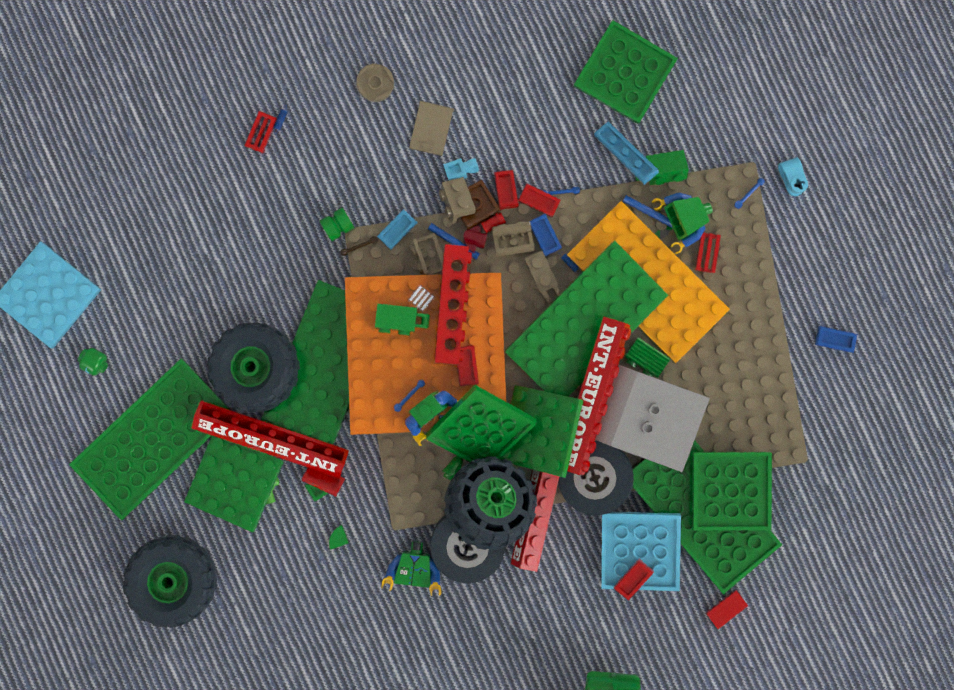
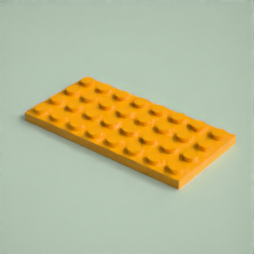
(690, 305)

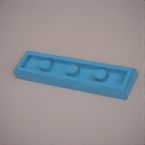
(626, 153)

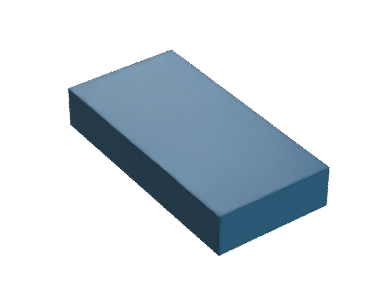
(397, 229)

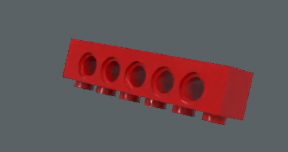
(452, 254)

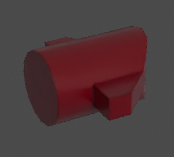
(474, 238)

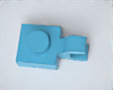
(458, 169)

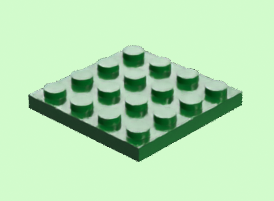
(625, 72)
(480, 426)
(551, 440)
(234, 482)
(731, 491)

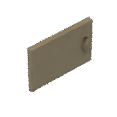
(431, 128)

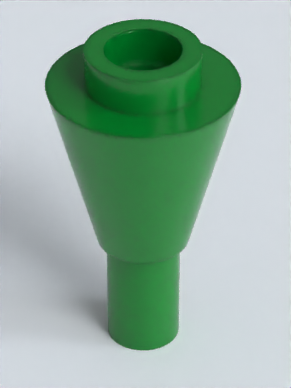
(452, 467)

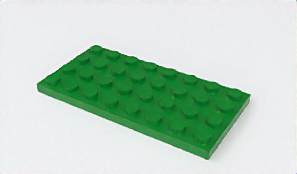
(562, 338)
(322, 388)
(147, 441)
(721, 554)

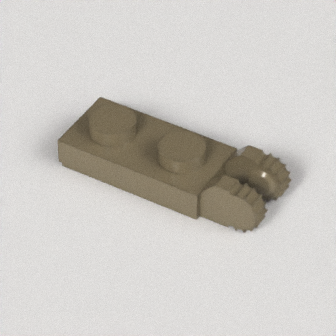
(542, 275)

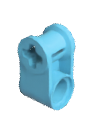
(793, 173)

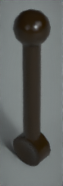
(373, 240)

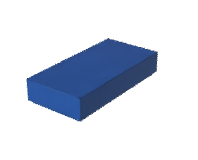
(545, 235)
(836, 339)

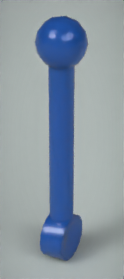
(575, 190)
(738, 204)
(397, 407)

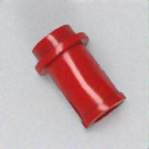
(493, 222)

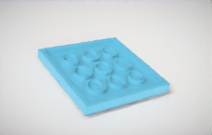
(47, 295)
(645, 537)

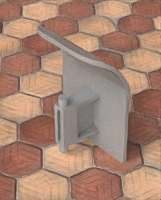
(652, 418)

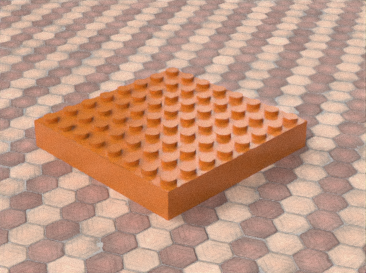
(388, 366)

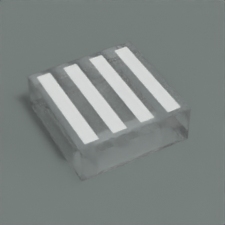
(421, 298)

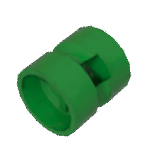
(338, 223)

